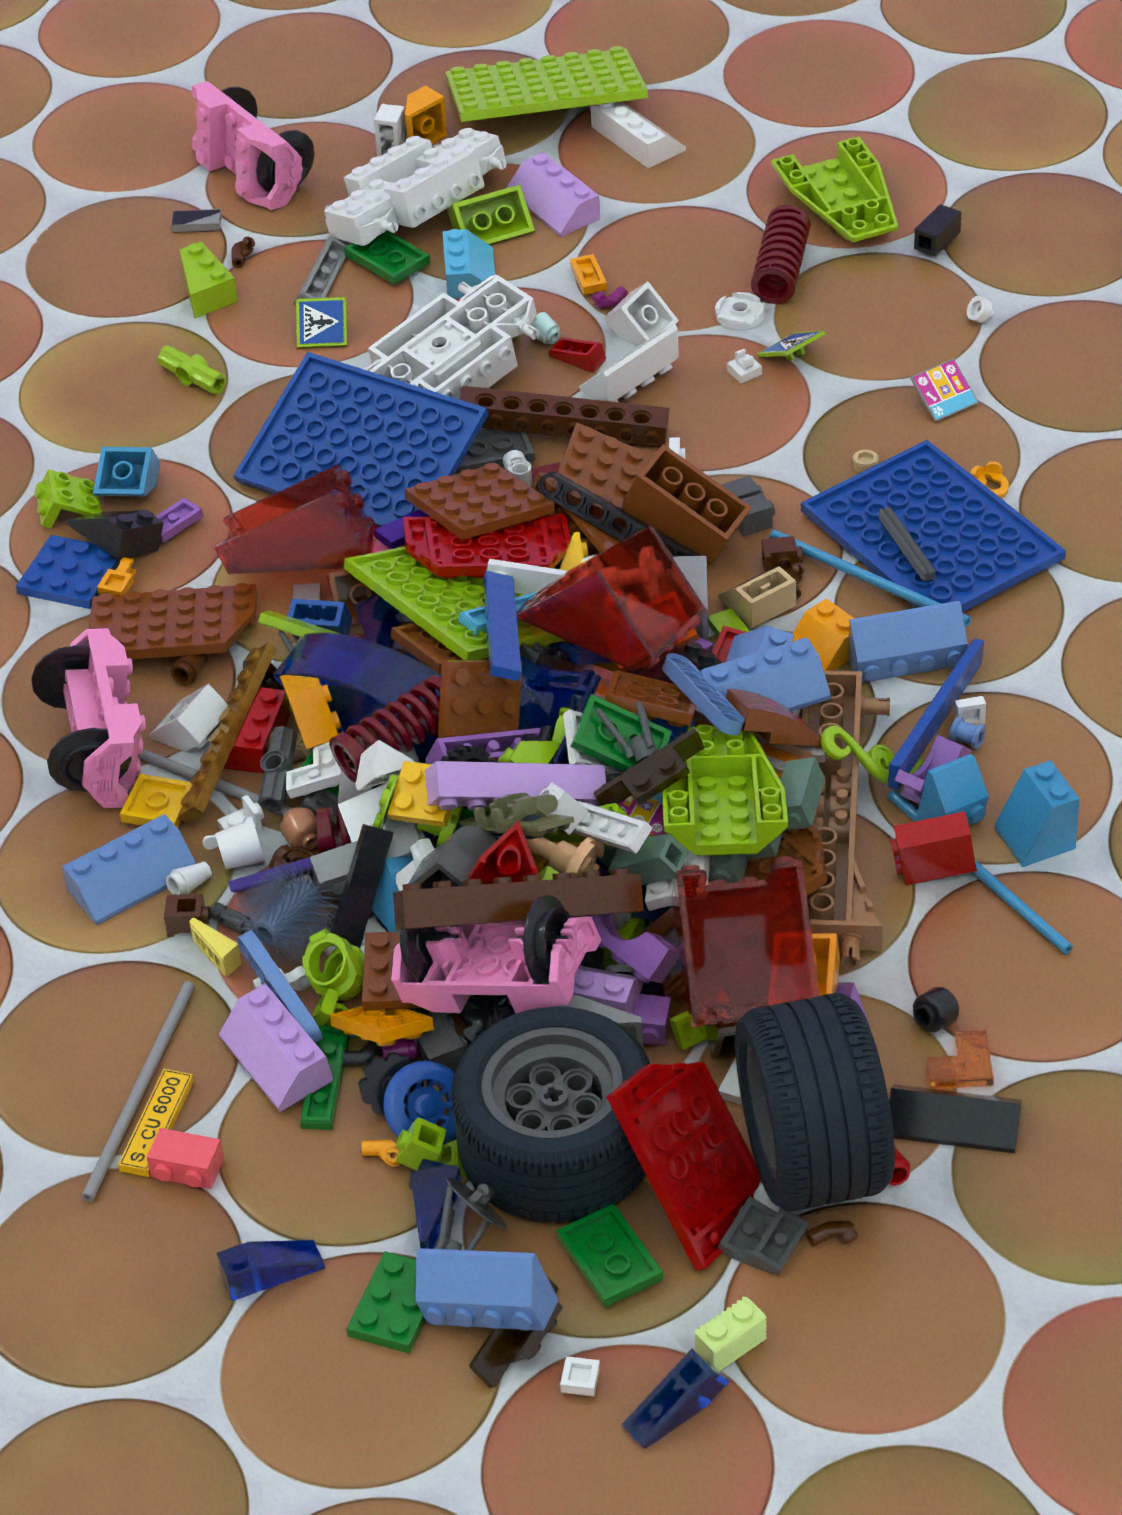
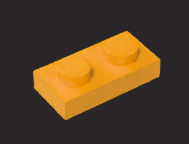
(588, 274)

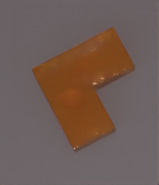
(967, 1069)

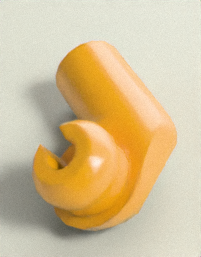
(383, 1148)

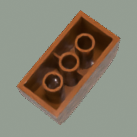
(685, 504)

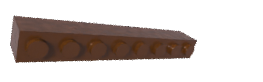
(512, 900)

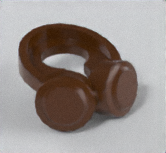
(289, 852)

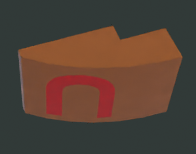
(772, 719)

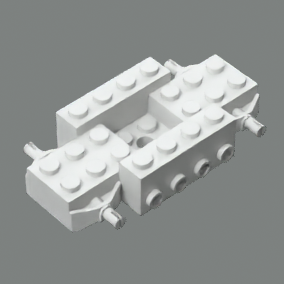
(412, 184)
(458, 341)

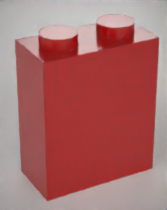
(933, 848)

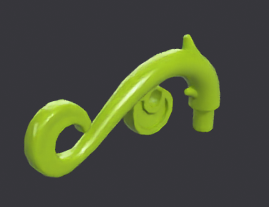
(872, 761)

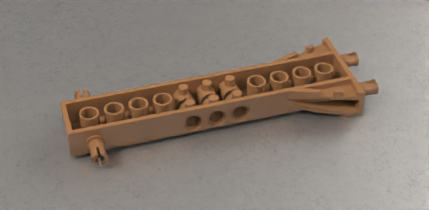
(842, 901)

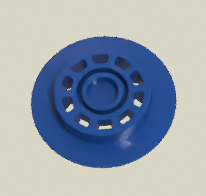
(422, 1101)

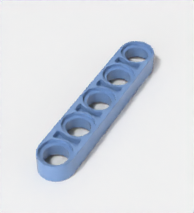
(703, 694)
(278, 984)

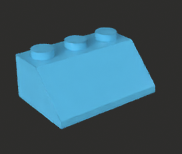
(466, 260)

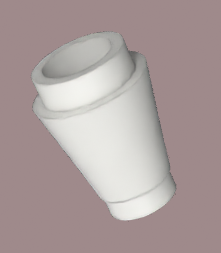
(188, 878)

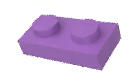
(178, 518)

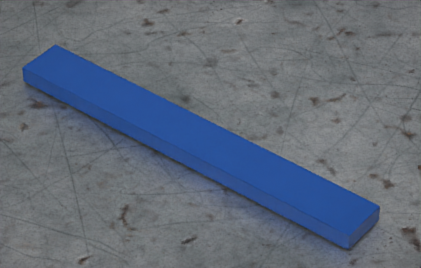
(502, 626)
(936, 712)

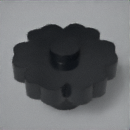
(377, 1076)

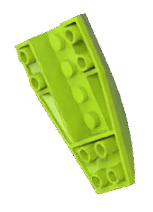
(843, 190)
(728, 799)

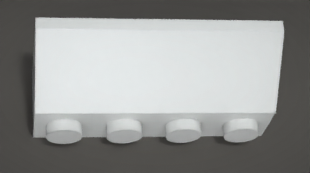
(634, 133)
(634, 368)

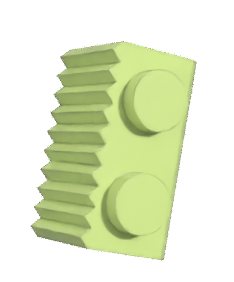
(731, 1333)

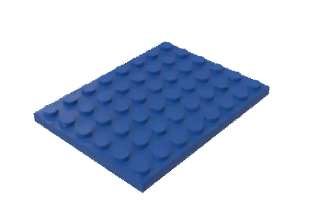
(368, 424)
(954, 518)

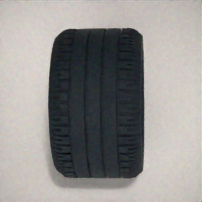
(815, 1101)
(539, 1115)

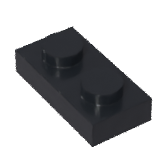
(542, 655)

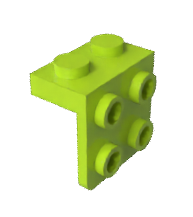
(64, 492)

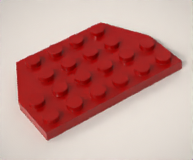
(532, 542)
(687, 1151)

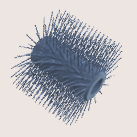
(286, 914)

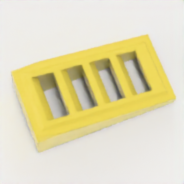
(217, 947)

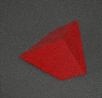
(506, 858)

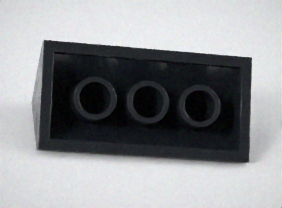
(955, 1118)

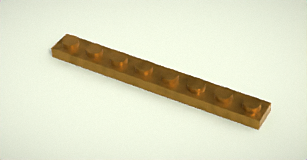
(224, 737)

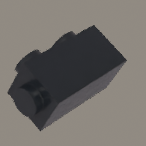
(937, 230)

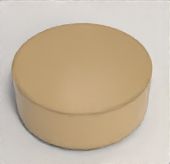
(864, 460)

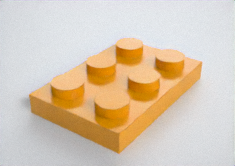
(382, 1025)

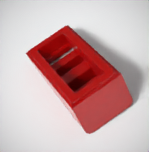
(580, 353)

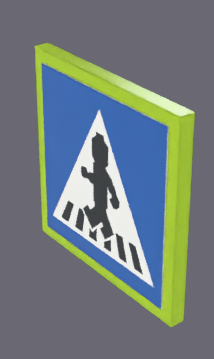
(321, 322)
(790, 344)

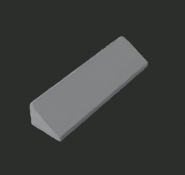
(323, 270)

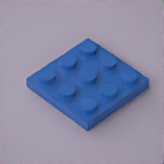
(66, 572)

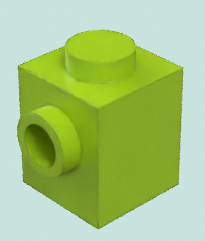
(420, 1142)

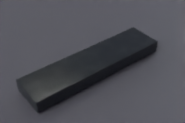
(362, 884)

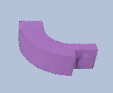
(940, 753)

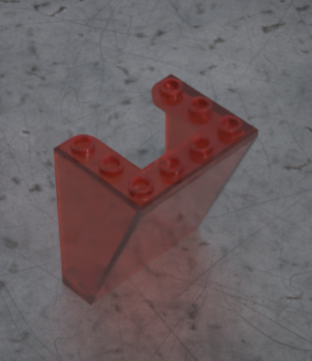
(299, 528)
(743, 941)

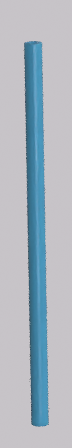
(865, 575)
(996, 886)

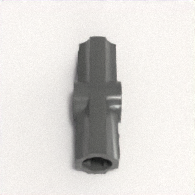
(275, 765)

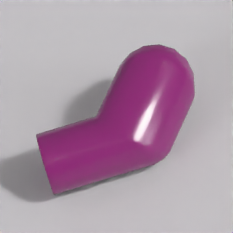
(612, 300)

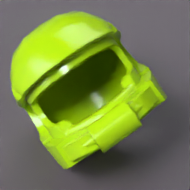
(341, 970)

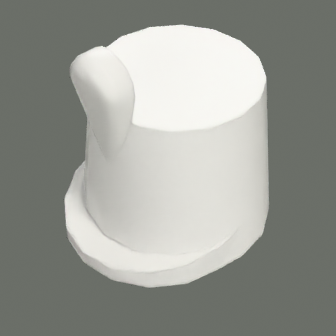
(237, 844)

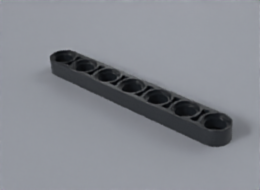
(611, 512)

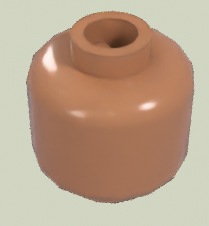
(300, 828)

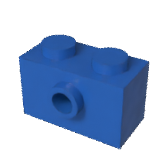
(325, 614)

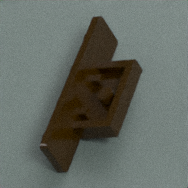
(654, 773)
(509, 1346)

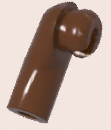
(830, 1229)

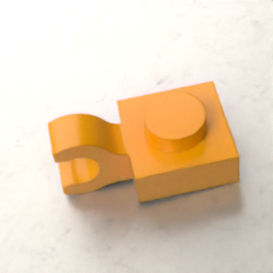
(119, 580)

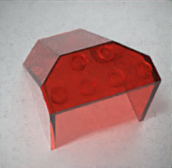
(620, 603)

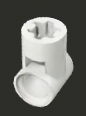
(516, 464)

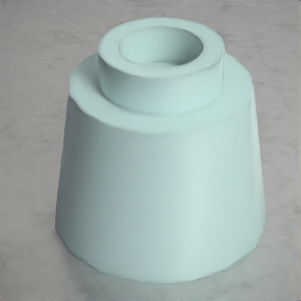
(548, 328)

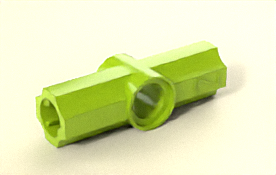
(192, 369)

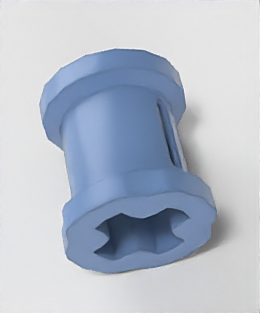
(967, 732)

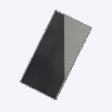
(196, 220)

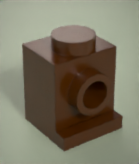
(780, 553)
(181, 909)

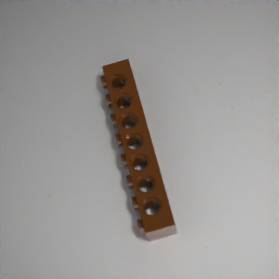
(559, 414)

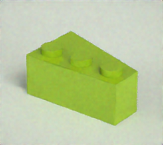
(206, 280)

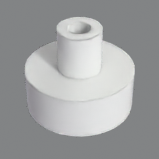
(979, 309)

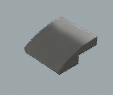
(763, 1236)

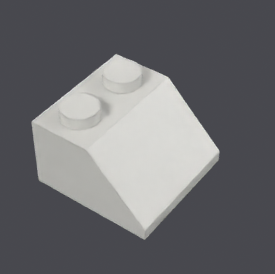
(640, 315)
(191, 720)

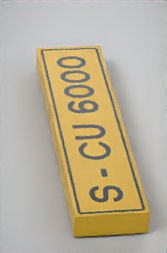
(159, 1113)

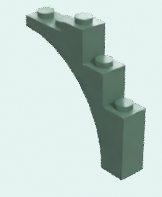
(803, 789)
(656, 859)

